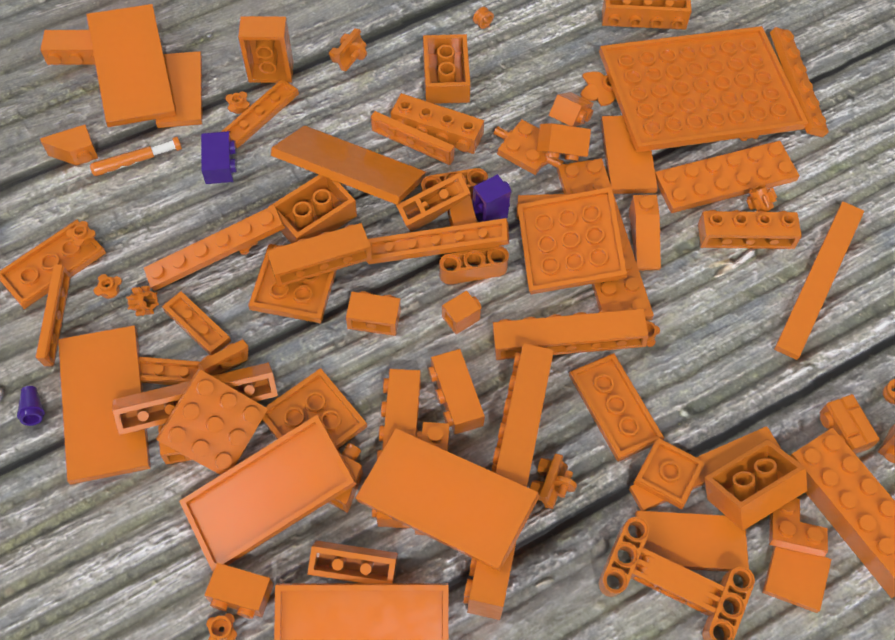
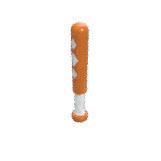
(120, 161)

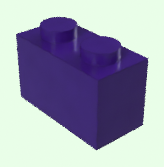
(217, 157)
(491, 199)

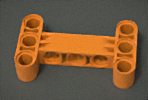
(463, 214)
(677, 581)

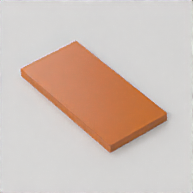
(130, 65)
(349, 164)
(92, 374)
(267, 493)
(448, 498)
(361, 611)

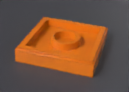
(669, 473)
(797, 578)

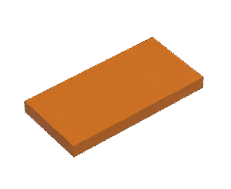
(185, 82)
(626, 169)
(31, 274)
(615, 406)
(696, 540)

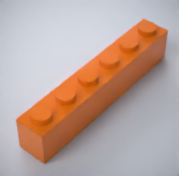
(572, 333)
(155, 406)
(399, 413)

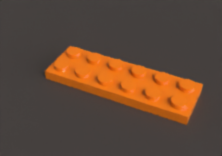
(725, 176)

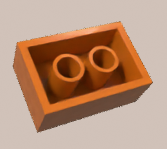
(266, 49)
(446, 68)
(315, 209)
(756, 484)

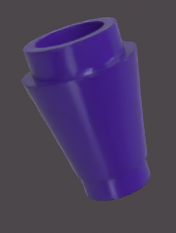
(30, 407)

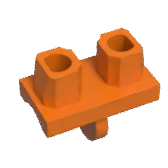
(351, 48)
(557, 480)

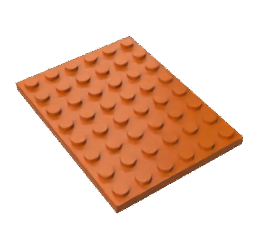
(701, 88)

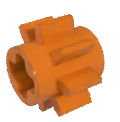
(761, 198)
(142, 300)

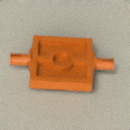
(521, 147)

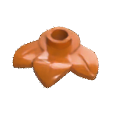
(598, 88)

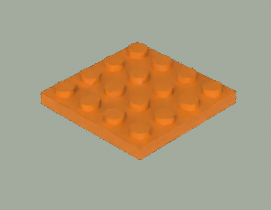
(571, 241)

